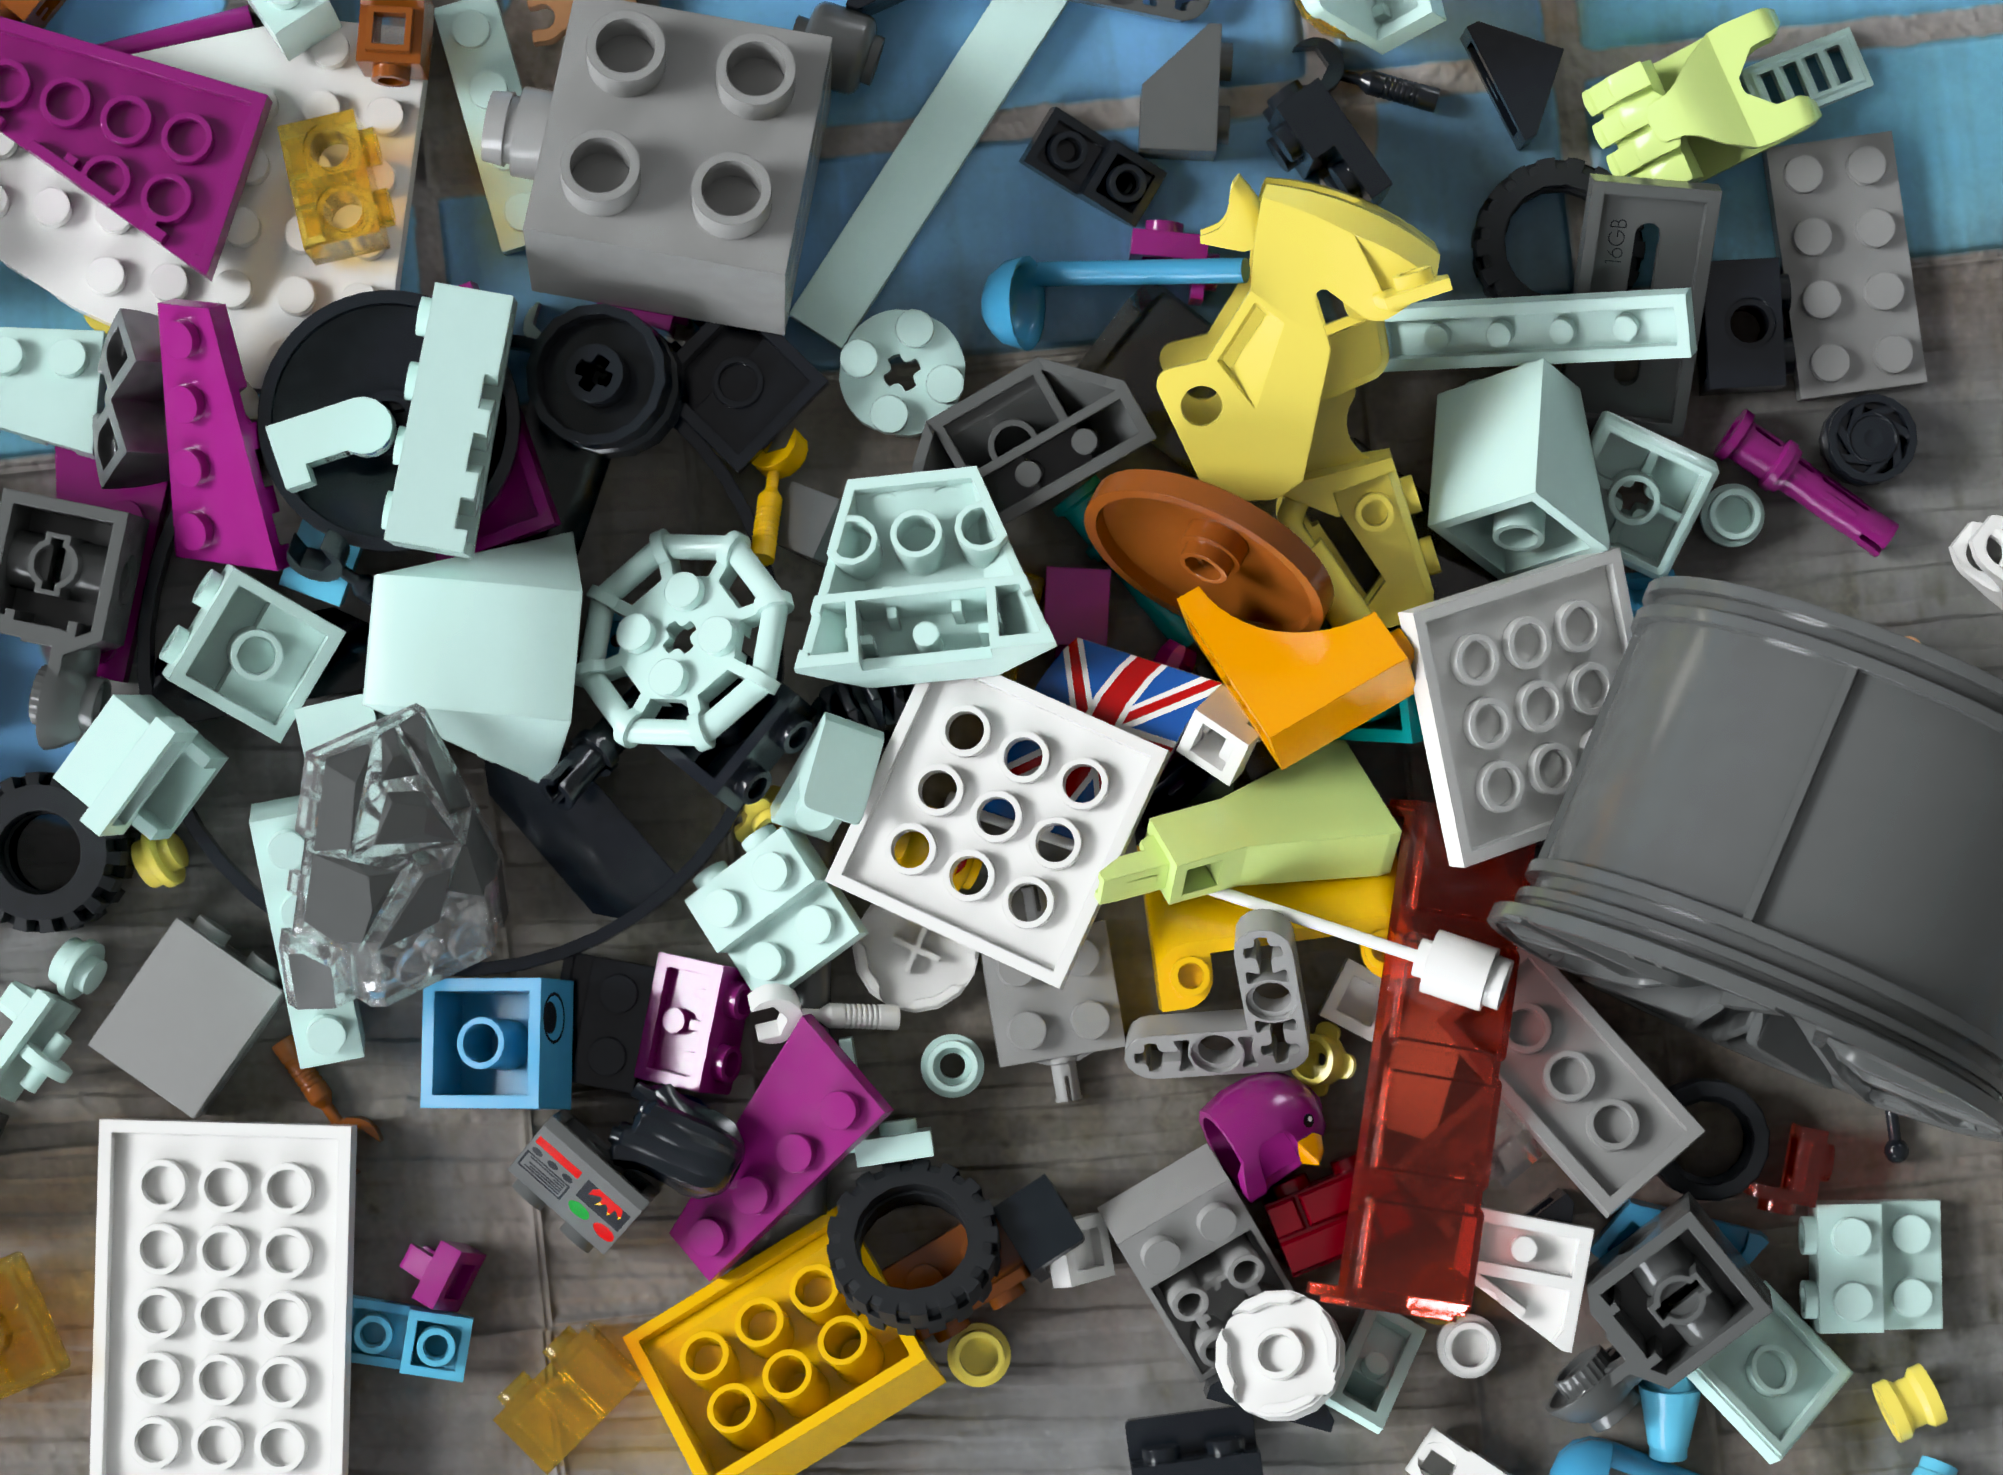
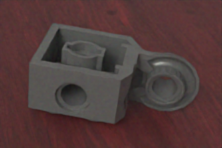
(72, 588)
(1666, 1306)

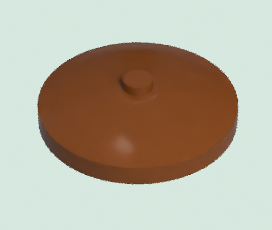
(1183, 533)

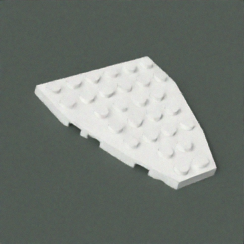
(263, 274)

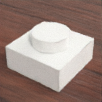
(1353, 999)
(1087, 1261)

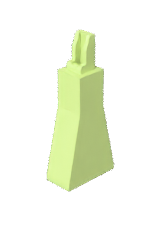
(1285, 827)

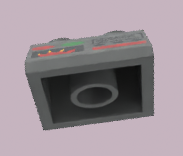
(576, 1178)

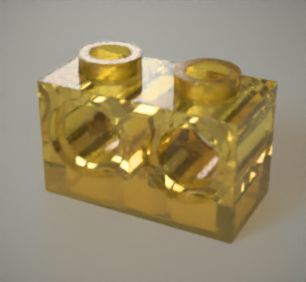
(324, 190)

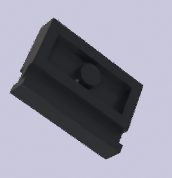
(607, 1018)

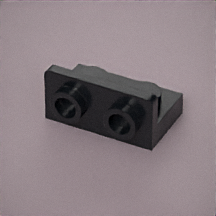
(1194, 1443)

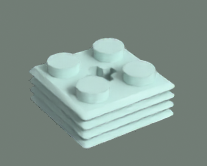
(1673, 480)

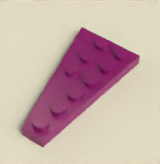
(134, 135)

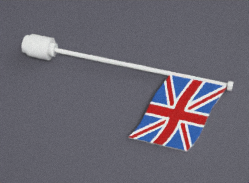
(1157, 707)

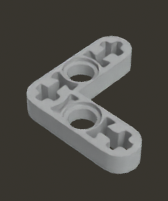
(1248, 1028)

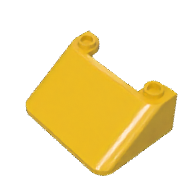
(1192, 929)

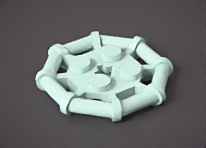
(655, 621)

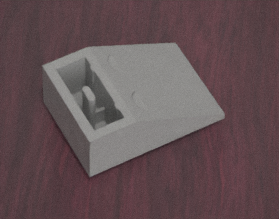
(1193, 1251)

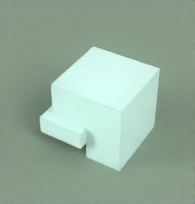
(139, 768)

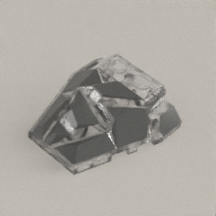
(392, 871)

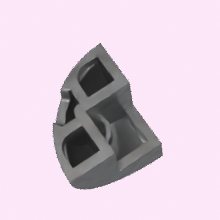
(132, 427)

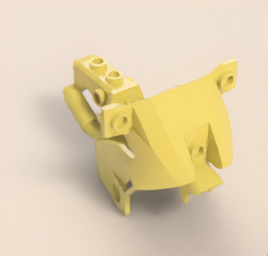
(1292, 377)

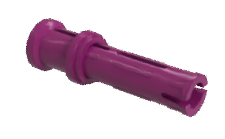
(1783, 469)

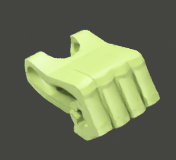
(1689, 110)

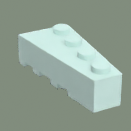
(450, 420)

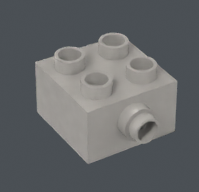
(669, 161)

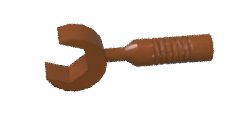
(317, 1090)

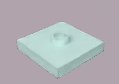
(1773, 1380)

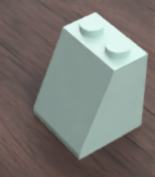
(1516, 471)

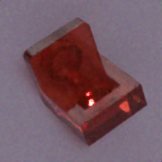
(1806, 1164)

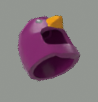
(1264, 1130)

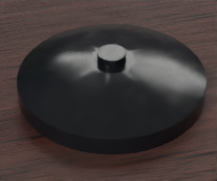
(352, 352)

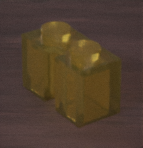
(567, 1396)

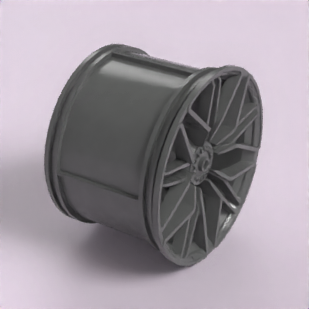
(1790, 850)

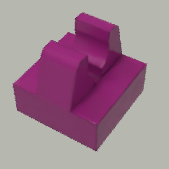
(443, 1273)

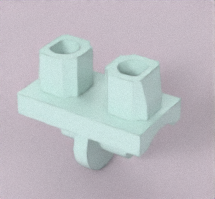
(34, 1040)

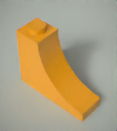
(1303, 685)

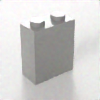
(191, 1014)

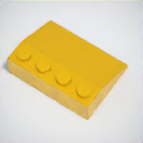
(775, 1363)

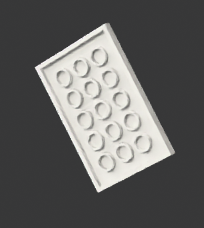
(223, 1298)

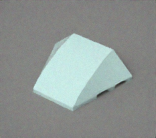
(920, 586)
(483, 649)

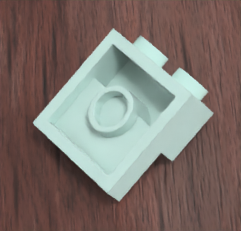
(250, 651)
(775, 909)
(1872, 1265)

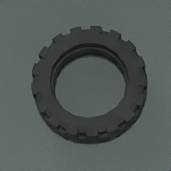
(1494, 216)
(925, 1306)

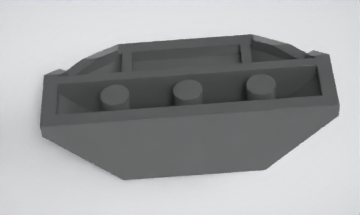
(1036, 433)

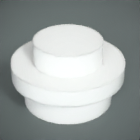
(1468, 1346)

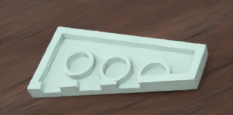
(51, 385)

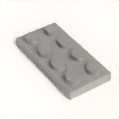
(1847, 265)
(1587, 1091)

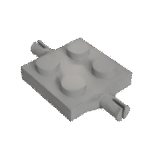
(1053, 1024)

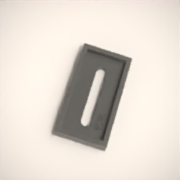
(1683, 257)

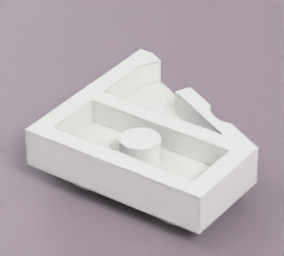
(1535, 1270)

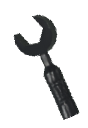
(1371, 82)
(329, 563)

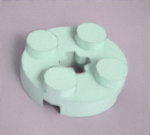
(867, 360)

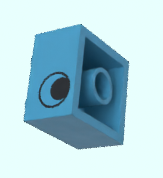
(497, 1044)

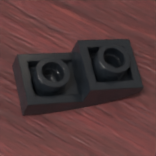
(1093, 167)

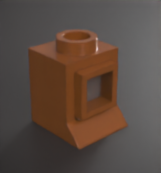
(395, 40)

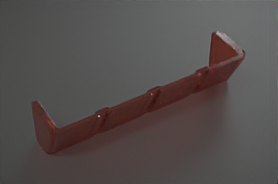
(1428, 1093)

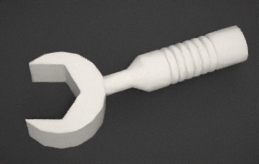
(831, 1015)

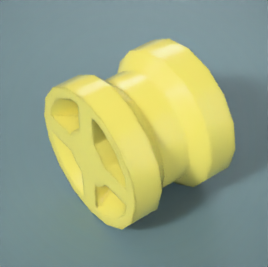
(1909, 1402)

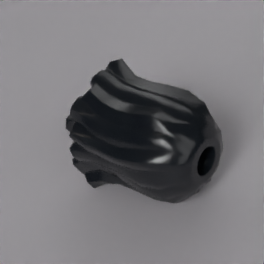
(678, 1143)

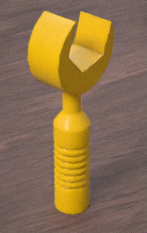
(774, 466)

